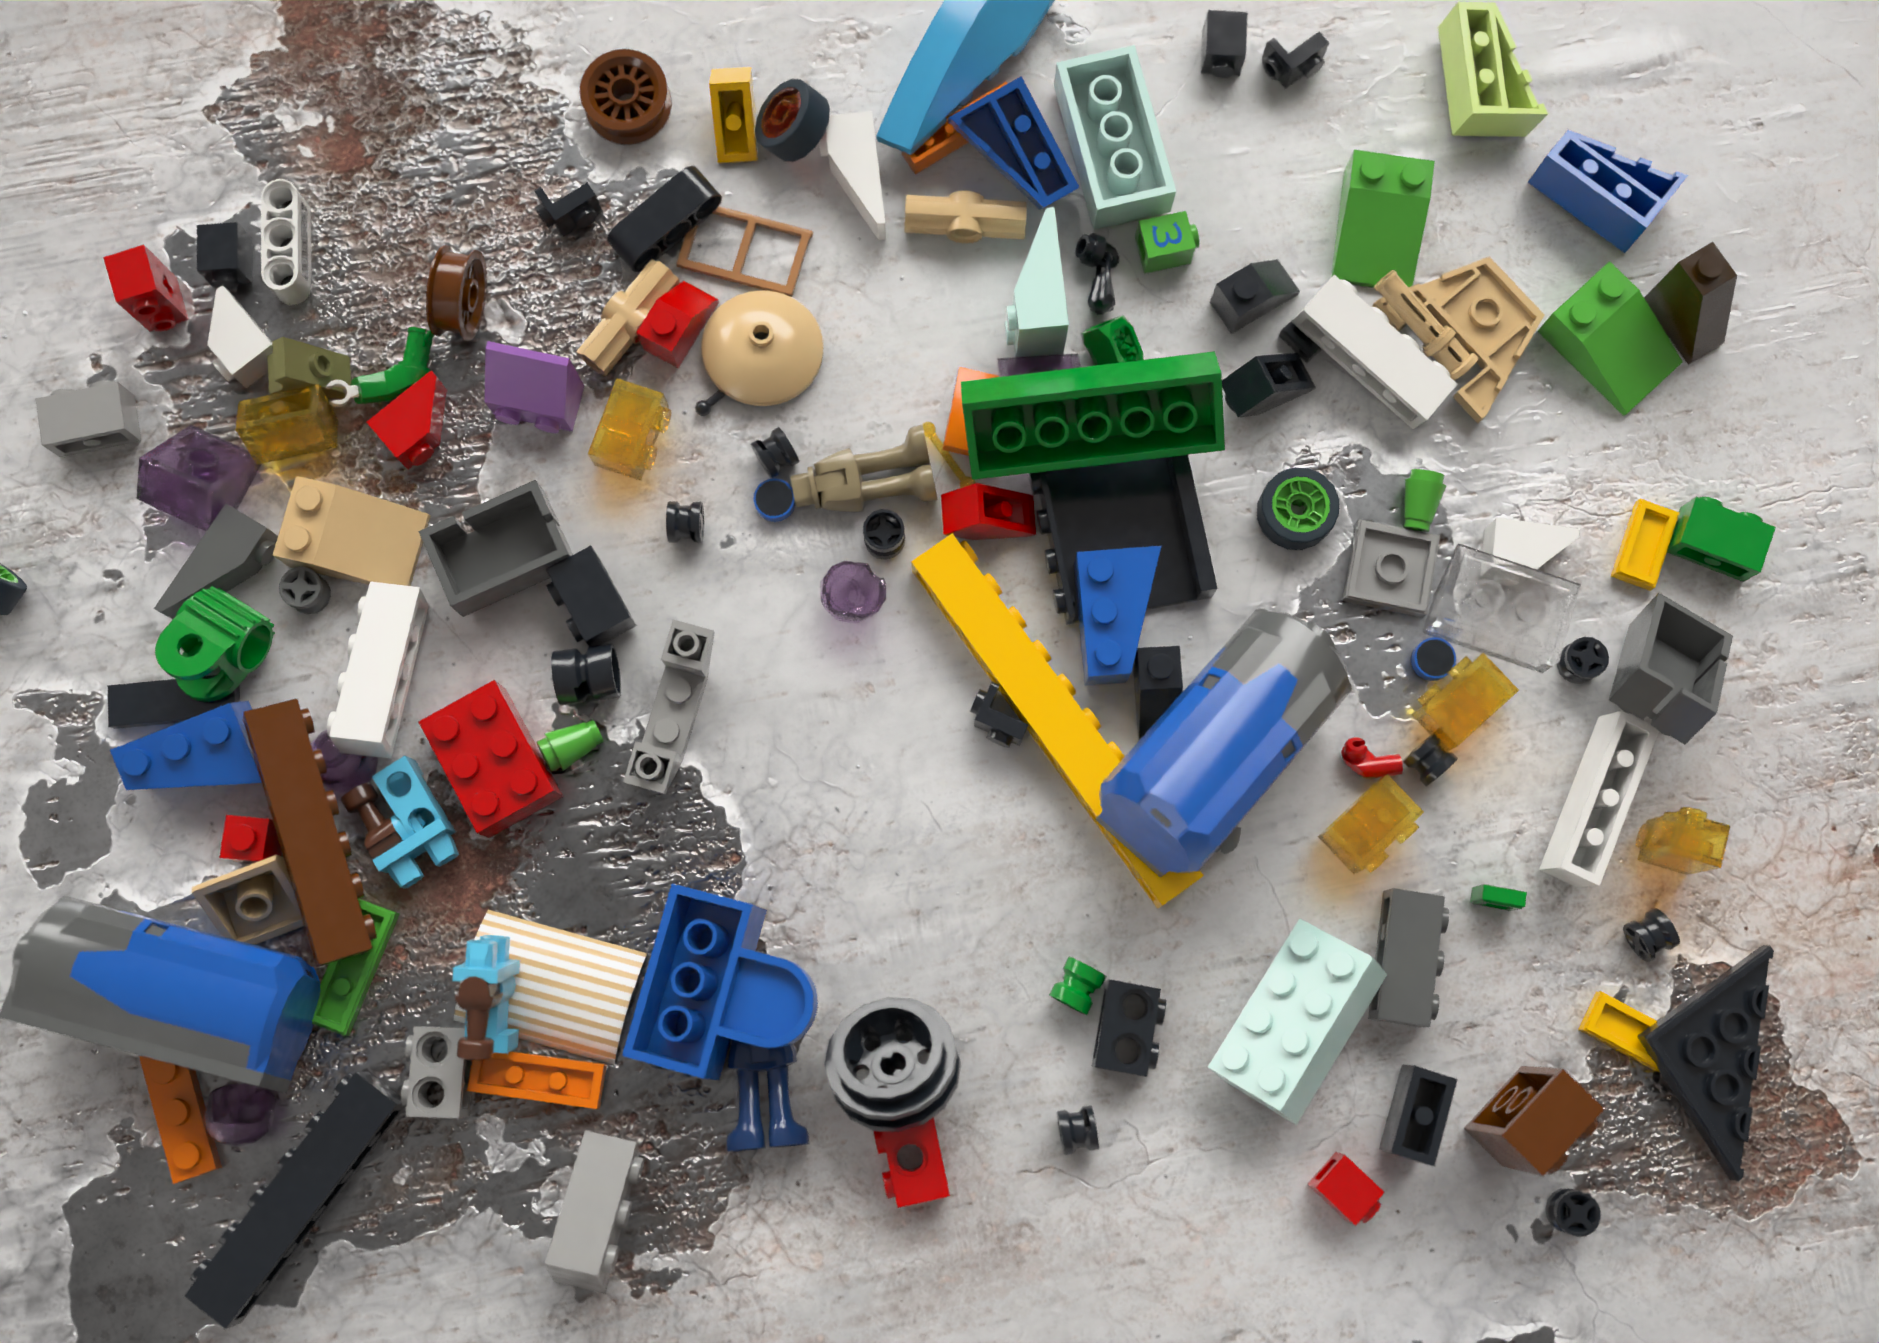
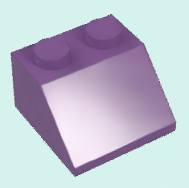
(531, 387)

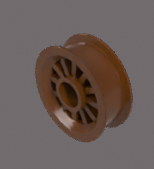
(649, 93)
(456, 292)

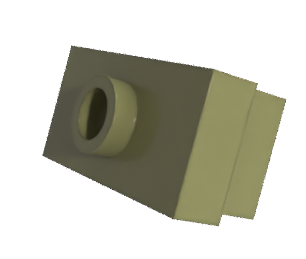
(305, 365)

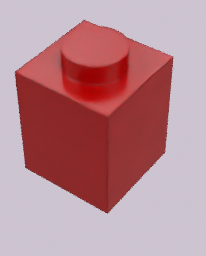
(249, 839)
(1347, 1189)

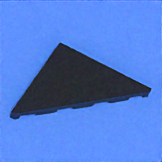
(1713, 1054)

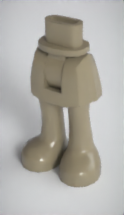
(839, 483)

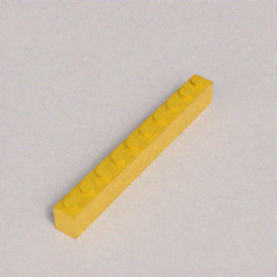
(1033, 690)

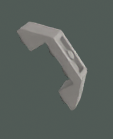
(674, 709)

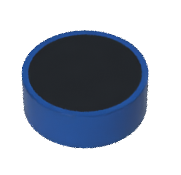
(774, 500)
(1433, 659)

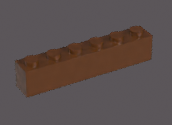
(307, 831)

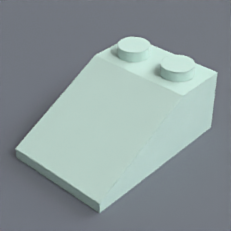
(1039, 315)

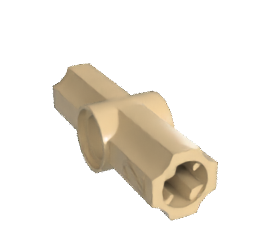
(965, 217)
(624, 316)

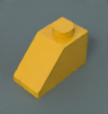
(733, 114)

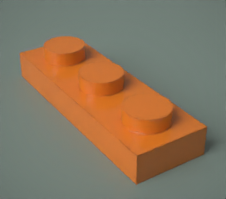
(539, 1078)
(180, 1119)

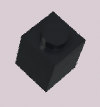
(1224, 43)
(224, 254)

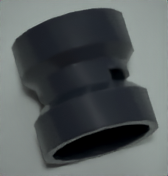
(884, 525)

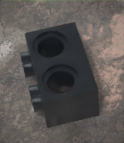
(1115, 1025)

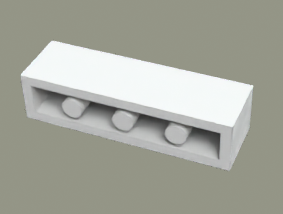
(1375, 352)
(378, 670)
(1599, 799)

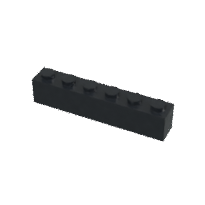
(295, 1199)

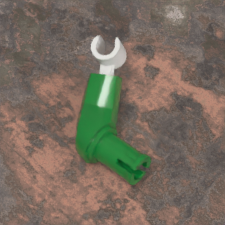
(394, 381)

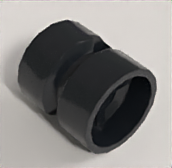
(586, 674)

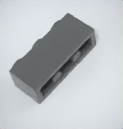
(1410, 957)

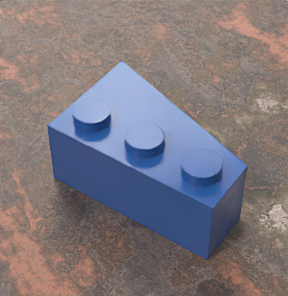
(1017, 143)
(1604, 188)
(1111, 609)
(191, 753)

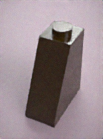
(1695, 302)

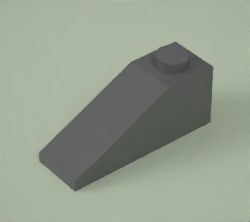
(224, 558)

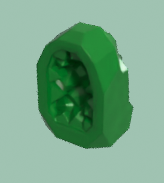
(1112, 342)

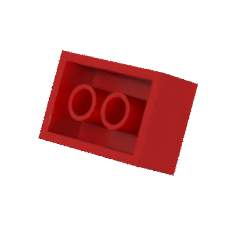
(490, 759)

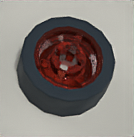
(792, 120)

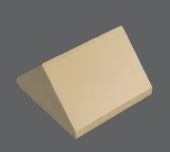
(251, 902)

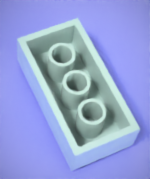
(1114, 137)
(1298, 1020)

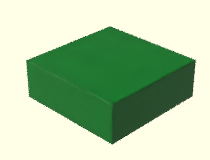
(1498, 897)

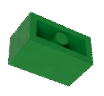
(1721, 538)

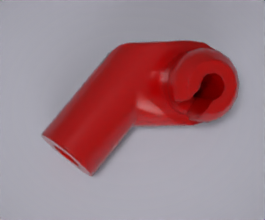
(1366, 764)

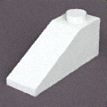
(854, 163)

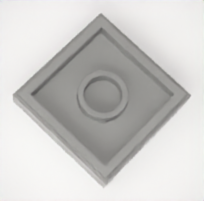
(1391, 568)

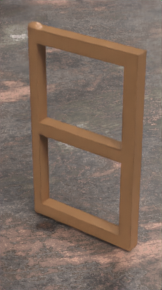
(735, 275)

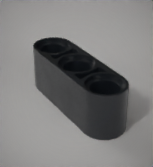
(664, 218)

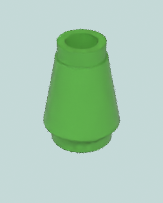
(1422, 498)
(569, 744)

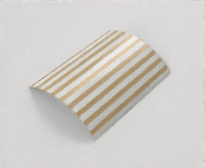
(568, 987)

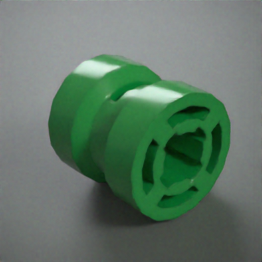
(1077, 985)

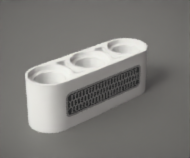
(277, 227)

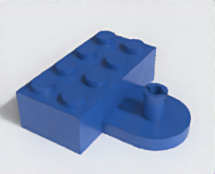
(715, 988)

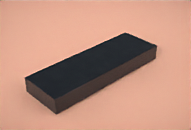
(156, 703)

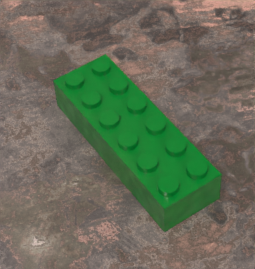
(1094, 415)

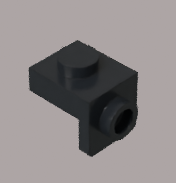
(1291, 66)
(571, 212)
(1000, 727)

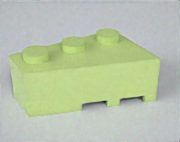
(1482, 76)

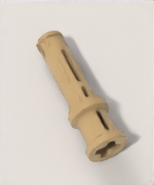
(1437, 340)

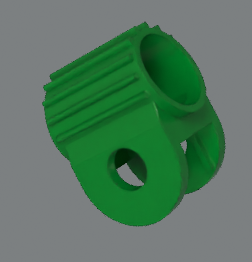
(213, 633)

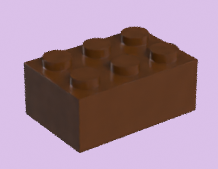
(1535, 1120)

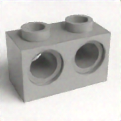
(450, 1073)

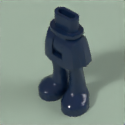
(783, 1129)

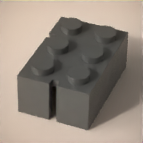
(505, 554)
(1672, 669)

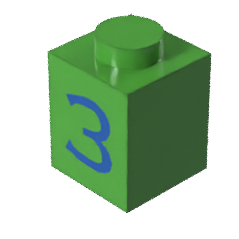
(1166, 241)

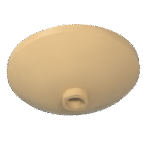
(765, 369)

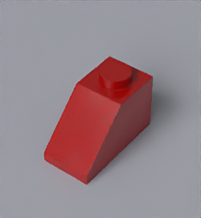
(676, 322)
(413, 421)
(987, 513)

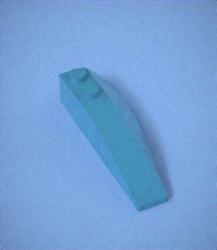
(953, 58)

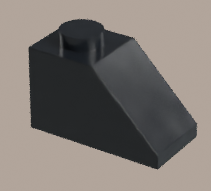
(1252, 293)
(1266, 384)
(1156, 683)

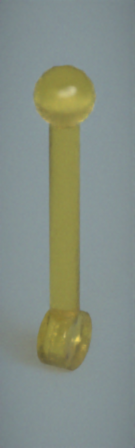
(929, 431)

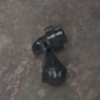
(1092, 253)

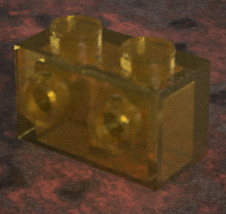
(287, 424)
(630, 430)
(1465, 701)
(1371, 825)
(1683, 841)

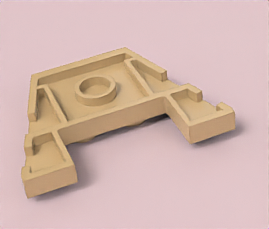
(1489, 320)

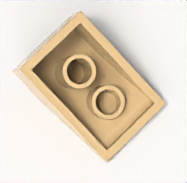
(349, 534)

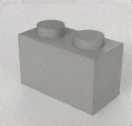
(88, 418)

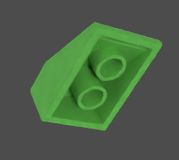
(1381, 217)
(1612, 339)

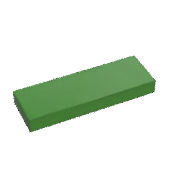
(349, 979)

